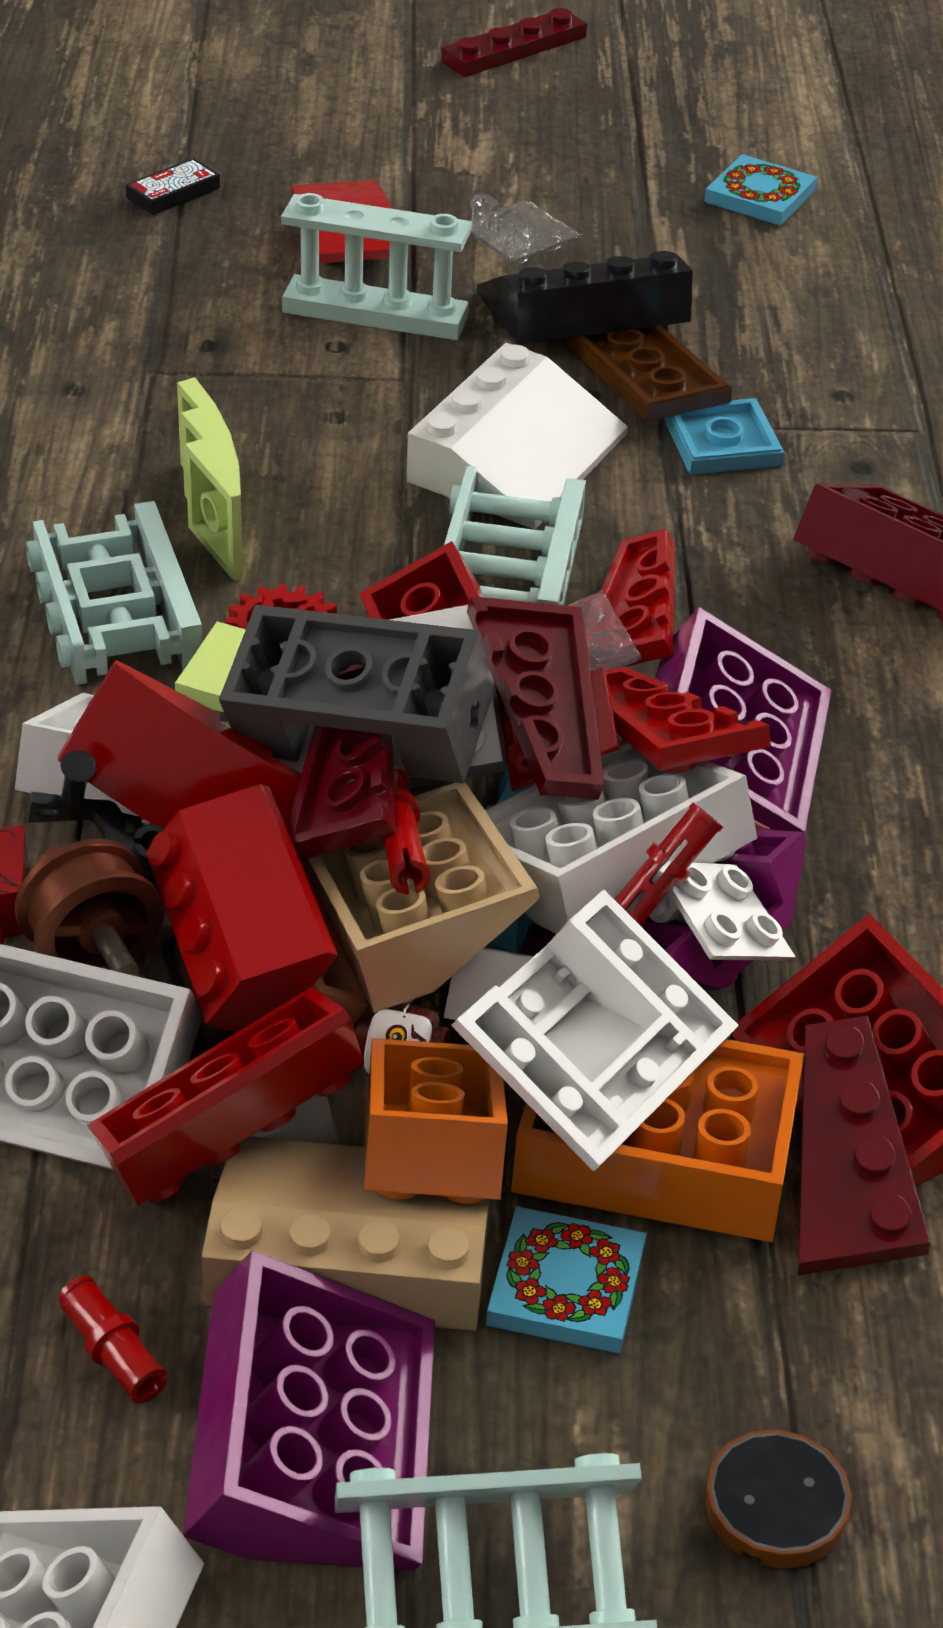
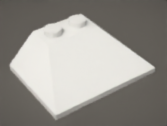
(596, 1029)

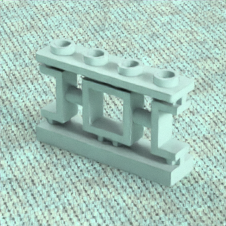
(116, 622)

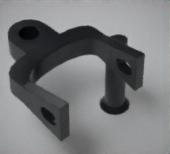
(72, 806)

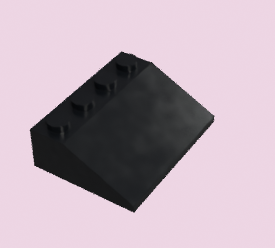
(591, 297)

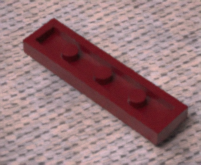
(513, 42)

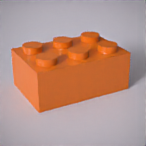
(434, 1122)

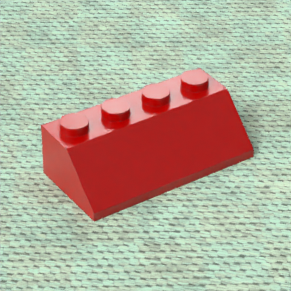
(240, 906)
(228, 1095)

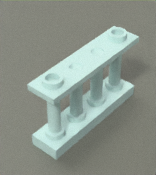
(371, 305)
(556, 542)
(593, 1477)

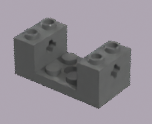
(417, 684)

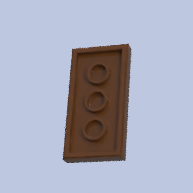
(652, 371)

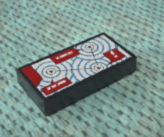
(172, 186)

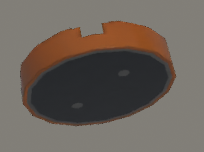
(778, 1498)

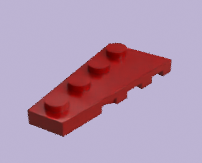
(643, 592)
(674, 727)

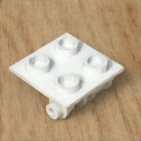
(723, 914)

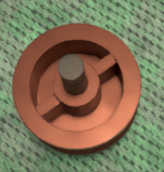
(90, 905)

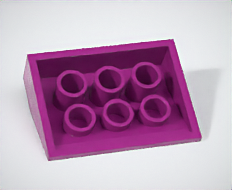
(745, 677)
(293, 1401)

